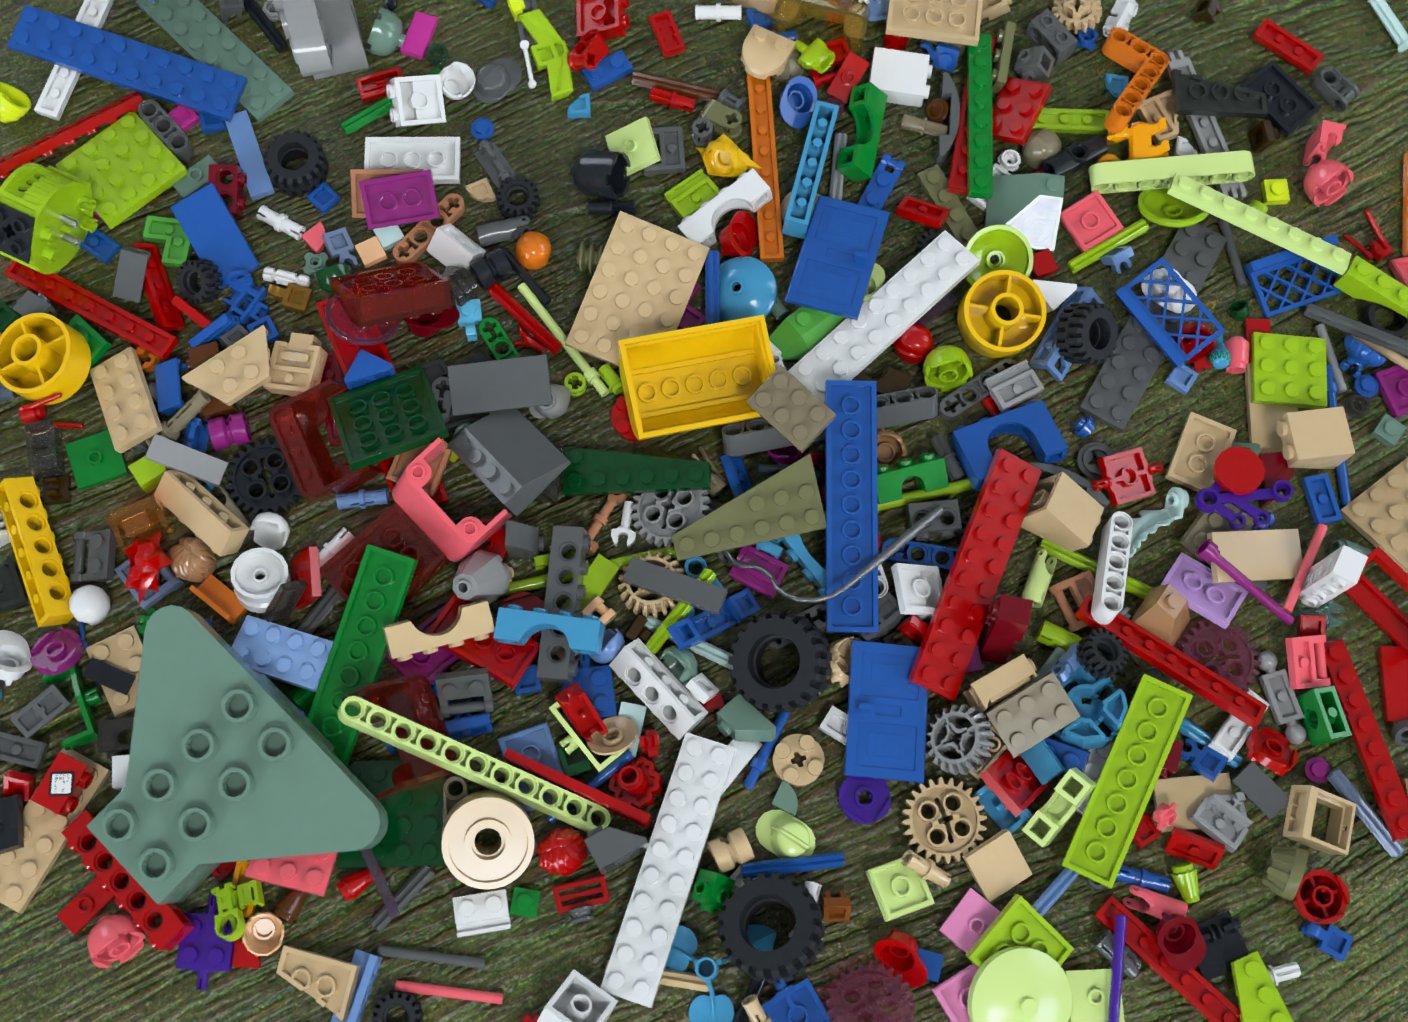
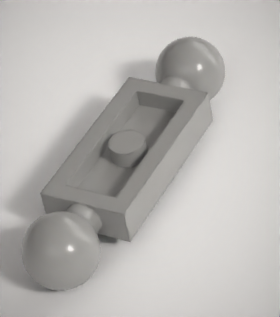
(1281, 698)

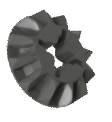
(1086, 455)

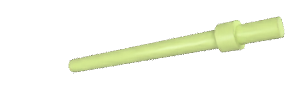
(590, 374)

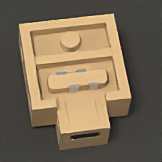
(296, 365)

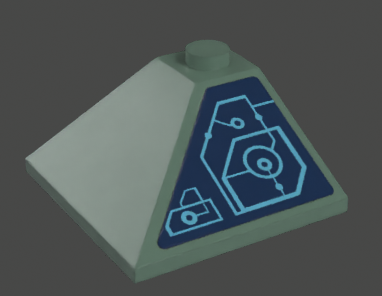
(1029, 205)

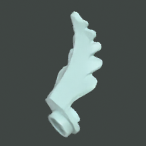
(1150, 520)

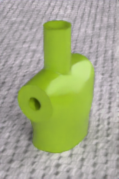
(815, 56)

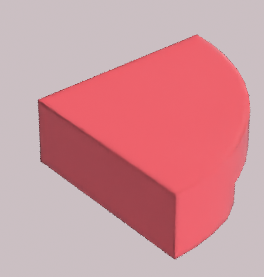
(313, 238)

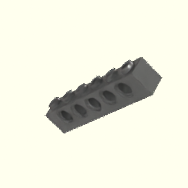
(563, 539)

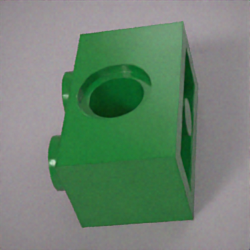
(1323, 716)

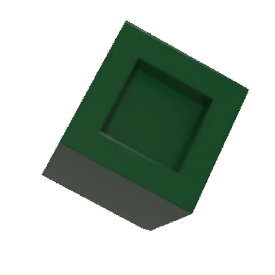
(574, 764)

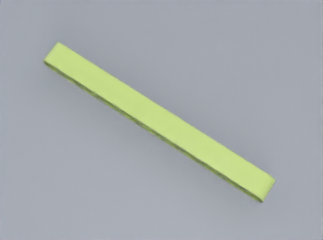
(461, 766)

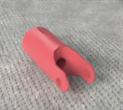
(1154, 903)

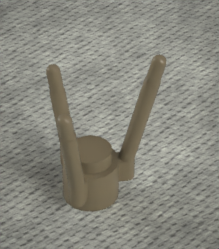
(717, 479)

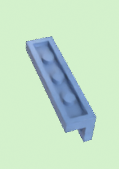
(1047, 352)
(368, 972)

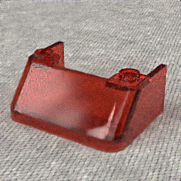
(303, 447)
(415, 701)

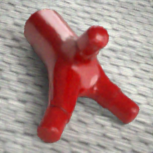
(529, 342)

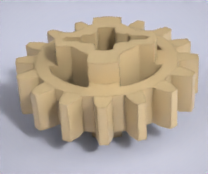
(1077, 13)

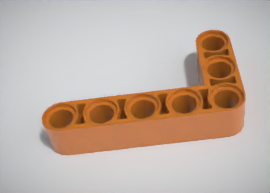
(1144, 61)

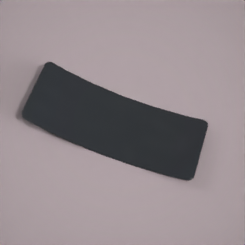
(109, 676)

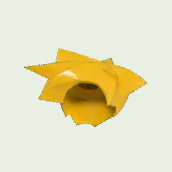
(725, 158)

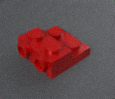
(604, 15)

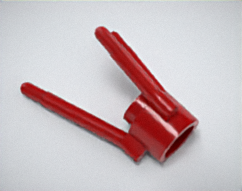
(1379, 248)
(36, 411)

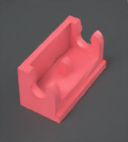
(1322, 140)

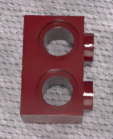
(232, 190)

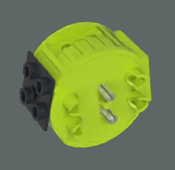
(44, 217)

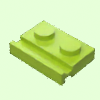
(691, 194)

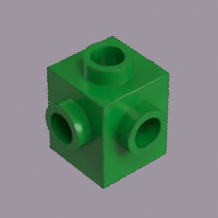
(711, 890)

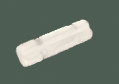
(284, 277)

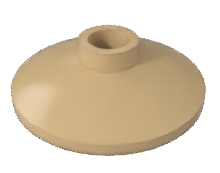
(620, 736)

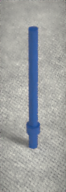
(1341, 470)
(759, 763)

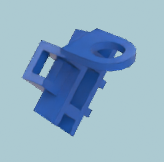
(242, 290)

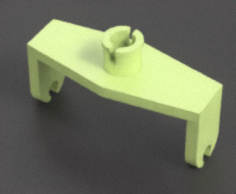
(575, 742)

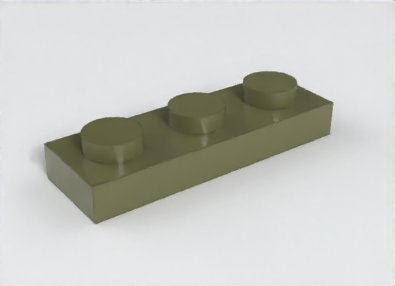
(1002, 56)

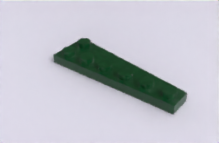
(624, 473)

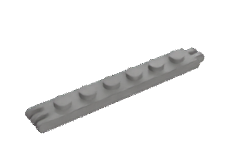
(1205, 127)

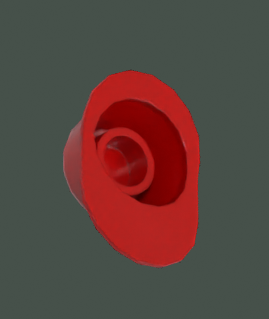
(739, 236)
(901, 953)

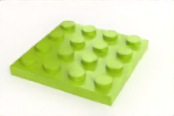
(124, 168)

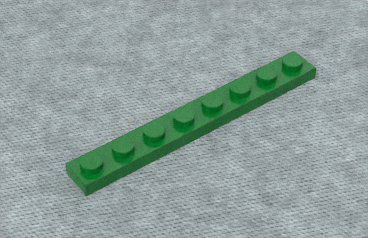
(979, 119)

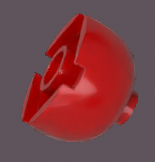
(1321, 897)

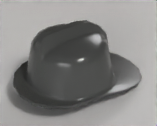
(496, 80)

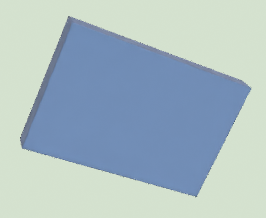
(537, 745)

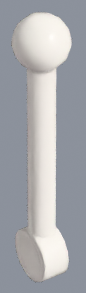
(524, 45)

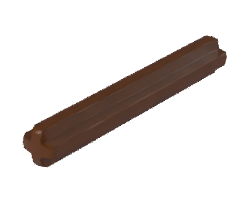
(683, 88)

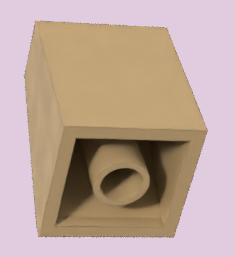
(1315, 438)
(1063, 513)

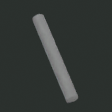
(1331, 359)

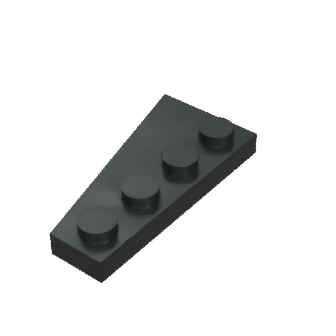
(1208, 98)

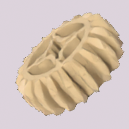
(638, 600)

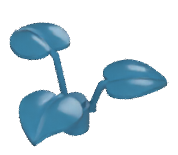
(712, 1007)

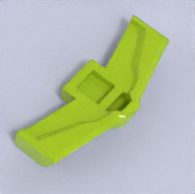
(549, 53)

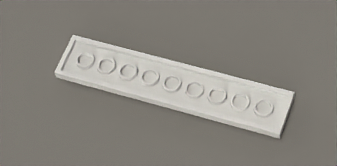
(886, 315)
(668, 870)

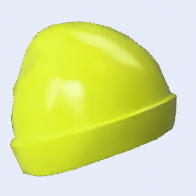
(12, 103)

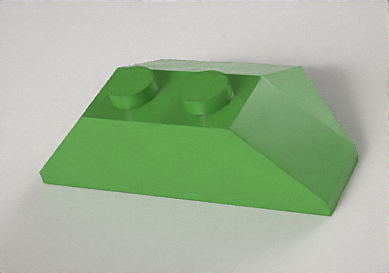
(803, 331)

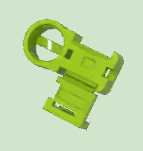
(234, 900)

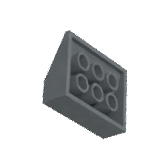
(509, 457)

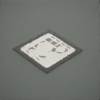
(61, 783)

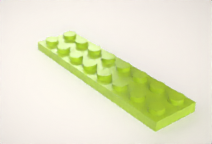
(1126, 781)

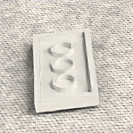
(426, 153)

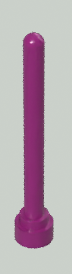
(1209, 552)

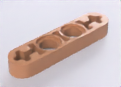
(428, 229)

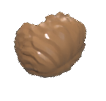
(889, 447)
(192, 559)

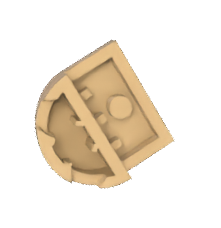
(765, 52)

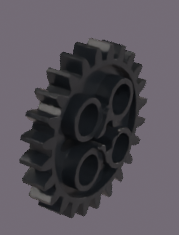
(245, 485)

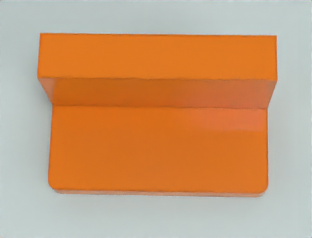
(220, 599)

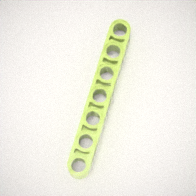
(1159, 172)

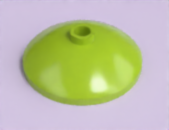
(1167, 210)
(1007, 244)

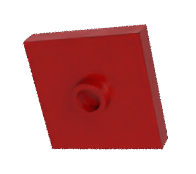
(307, 567)

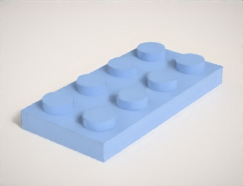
(282, 652)

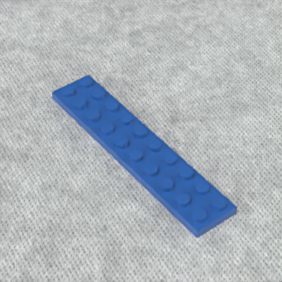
(127, 63)
(851, 505)

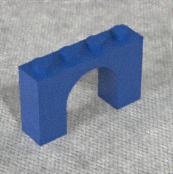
(1029, 422)

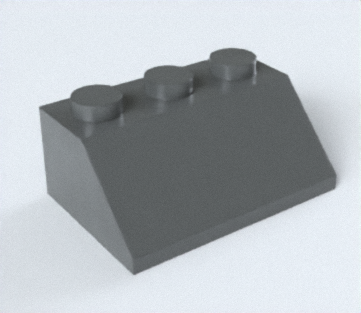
(613, 847)

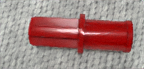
(672, 99)

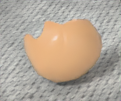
(263, 933)

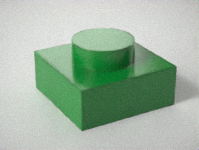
(525, 902)

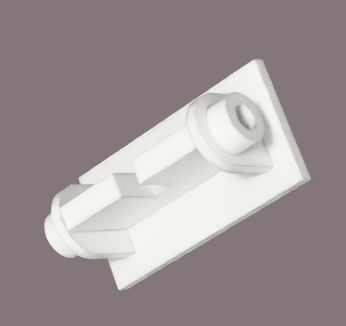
(1124, 11)

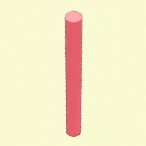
(1305, 567)
(449, 992)

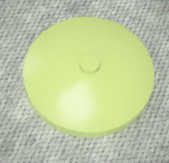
(1020, 987)

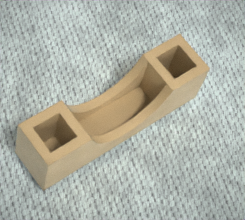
(471, 621)

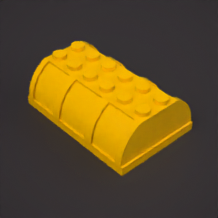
(694, 376)

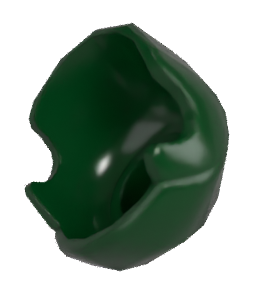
(330, 272)

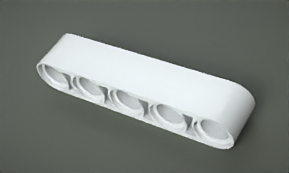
(1112, 568)

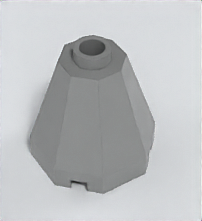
(481, 577)

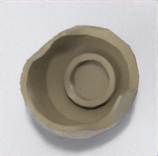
(1040, 147)

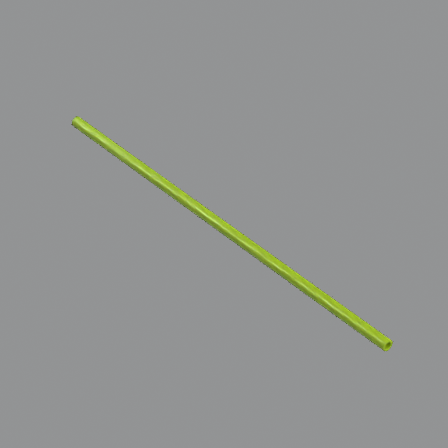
(908, 497)

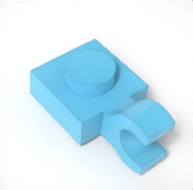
(470, 317)

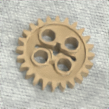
(966, 813)

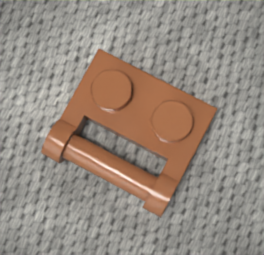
(1079, 587)

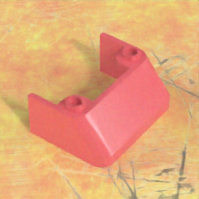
(453, 540)

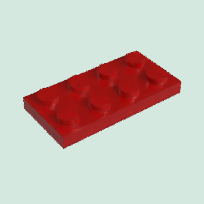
(504, 661)

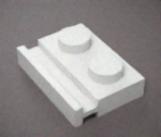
(481, 913)

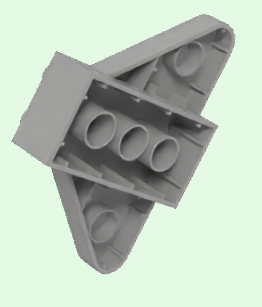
(323, 36)

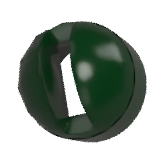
(1239, 310)

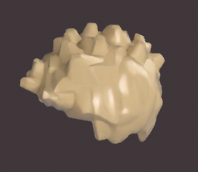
(841, 660)

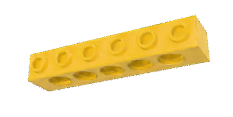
(33, 564)

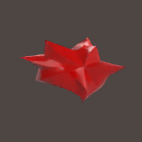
(144, 565)

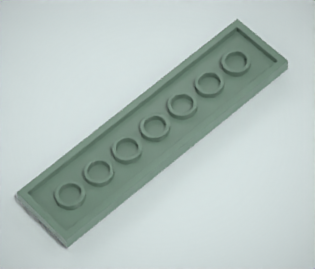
(212, 43)

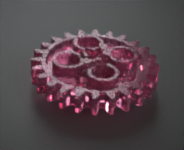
(1212, 638)
(857, 985)

